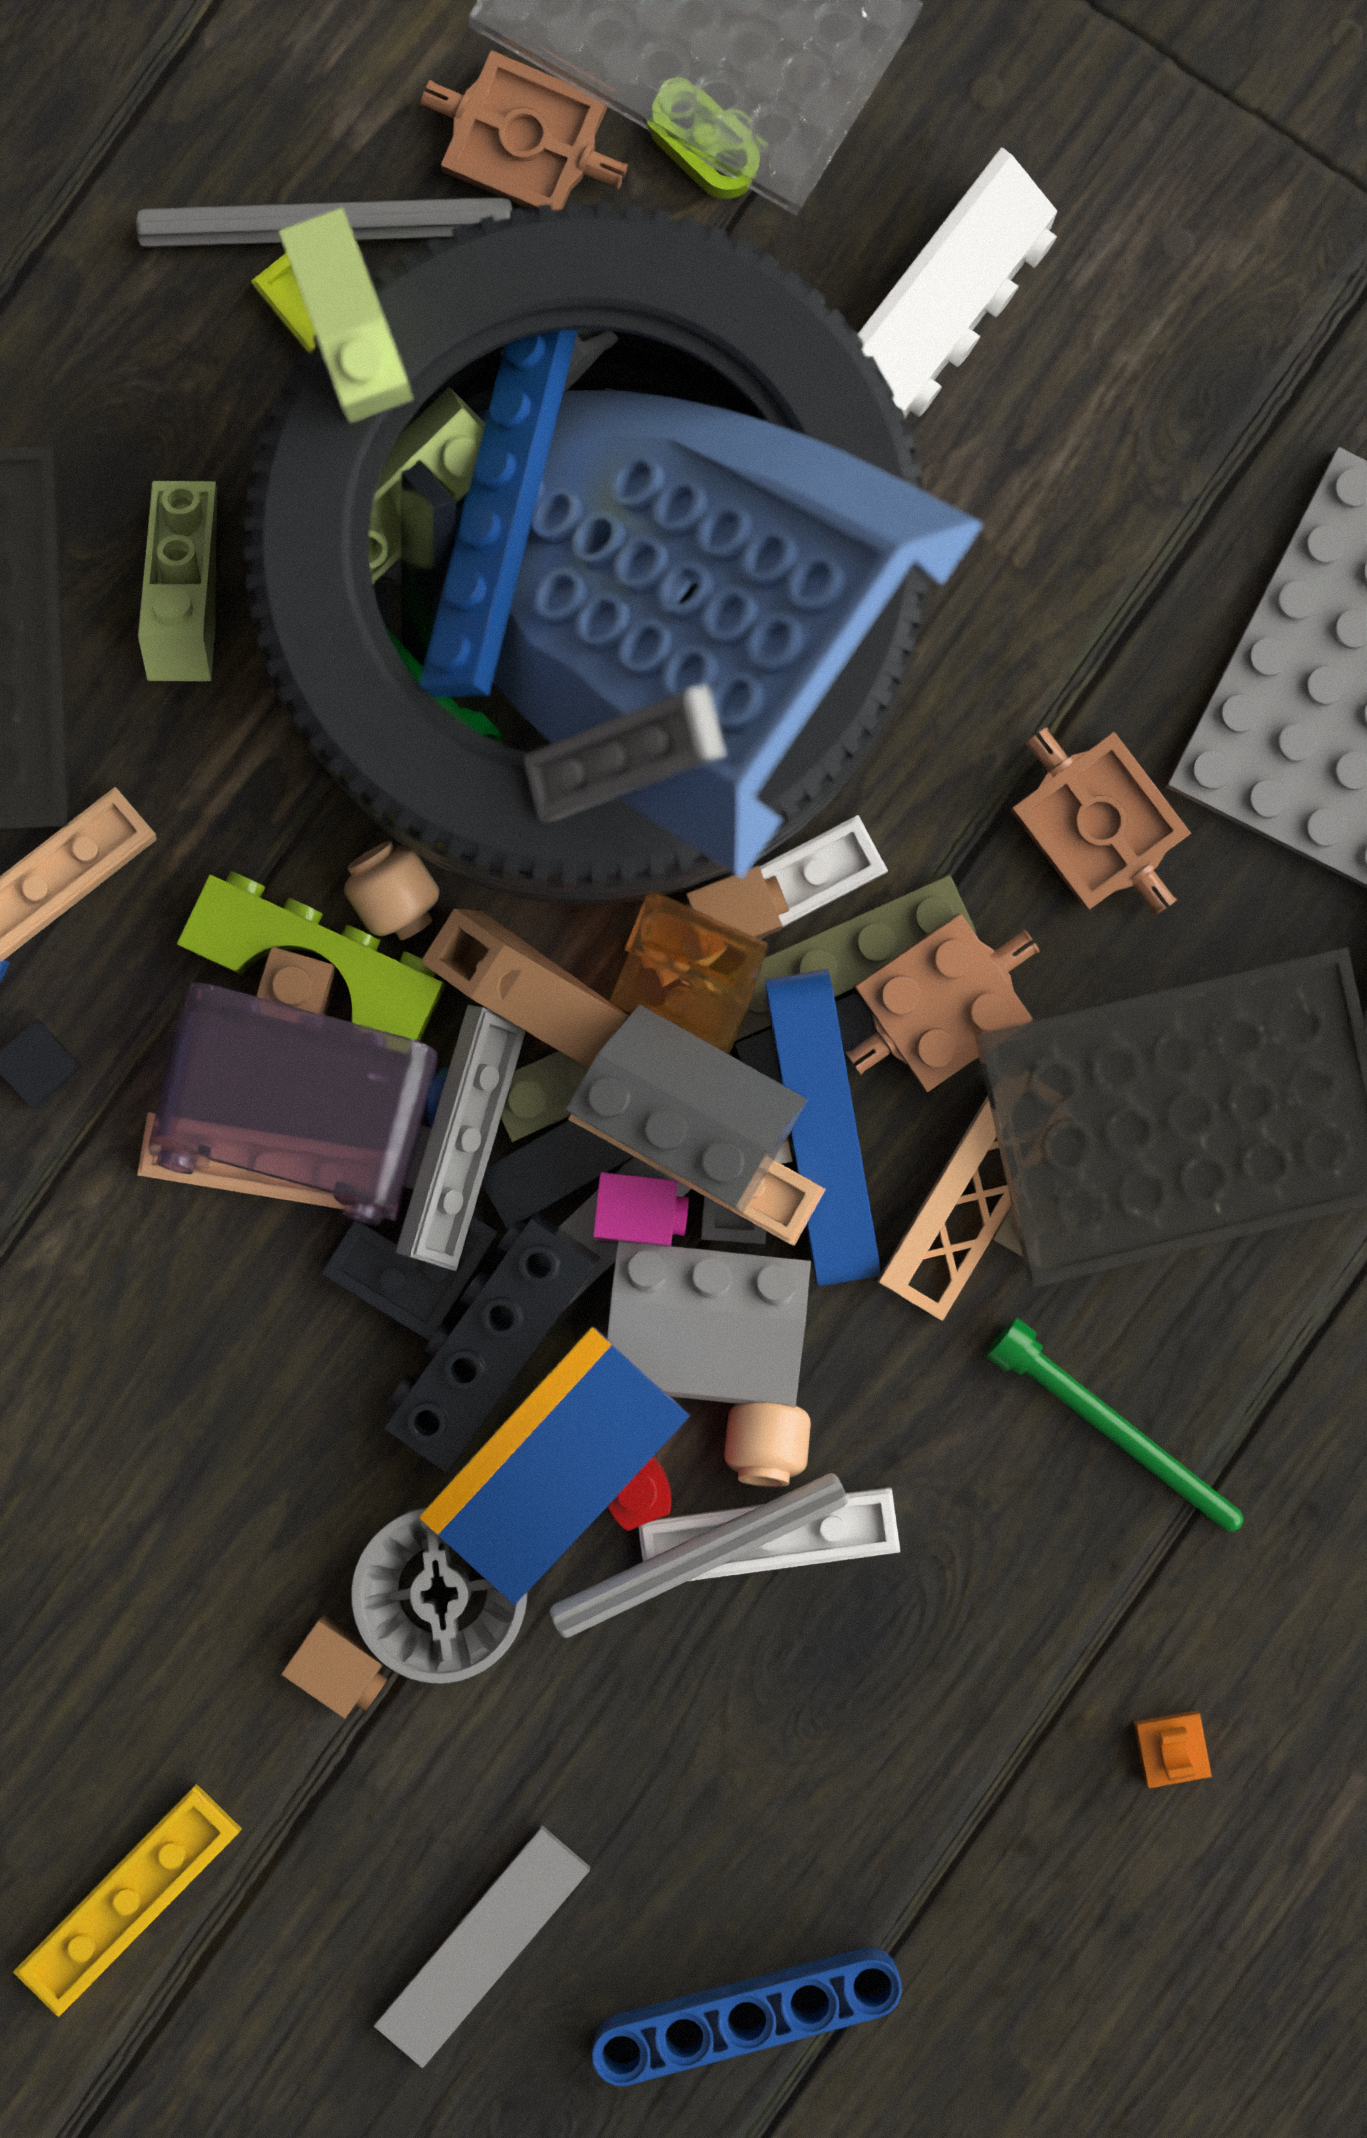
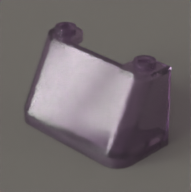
(293, 1099)

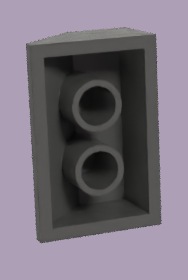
(687, 1106)

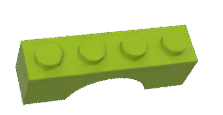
(240, 927)

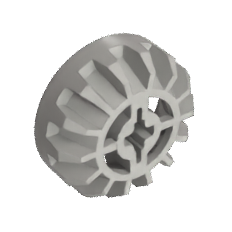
(400, 1644)

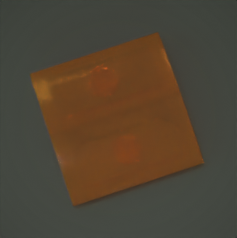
(690, 970)

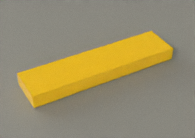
(127, 1900)

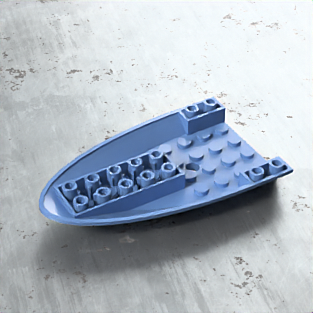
(790, 572)

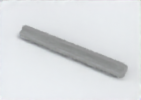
(698, 1555)

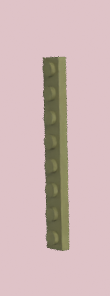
(849, 952)

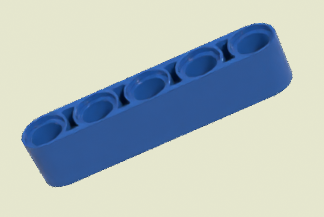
(826, 1130)
(722, 2039)

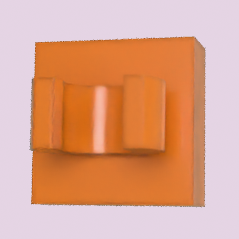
(1172, 1749)

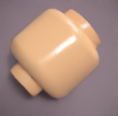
(391, 891)
(767, 1443)

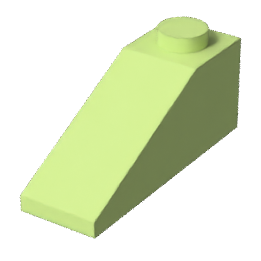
(346, 315)

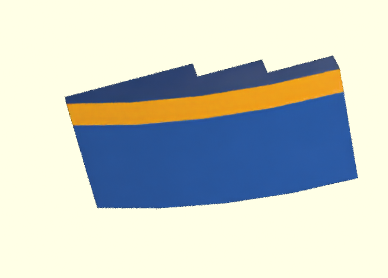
(554, 1466)

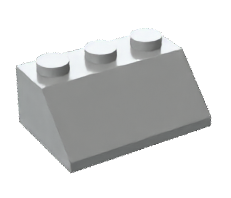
(711, 1321)

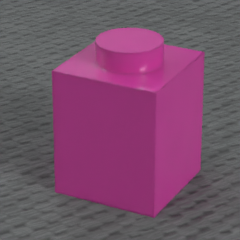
(639, 1210)

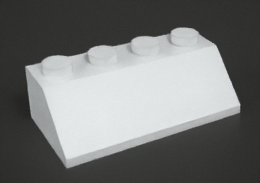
(957, 280)

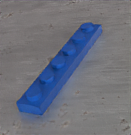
(497, 516)

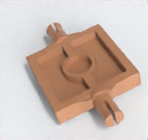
(523, 134)
(1100, 821)
(937, 998)

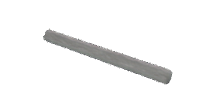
(262, 222)

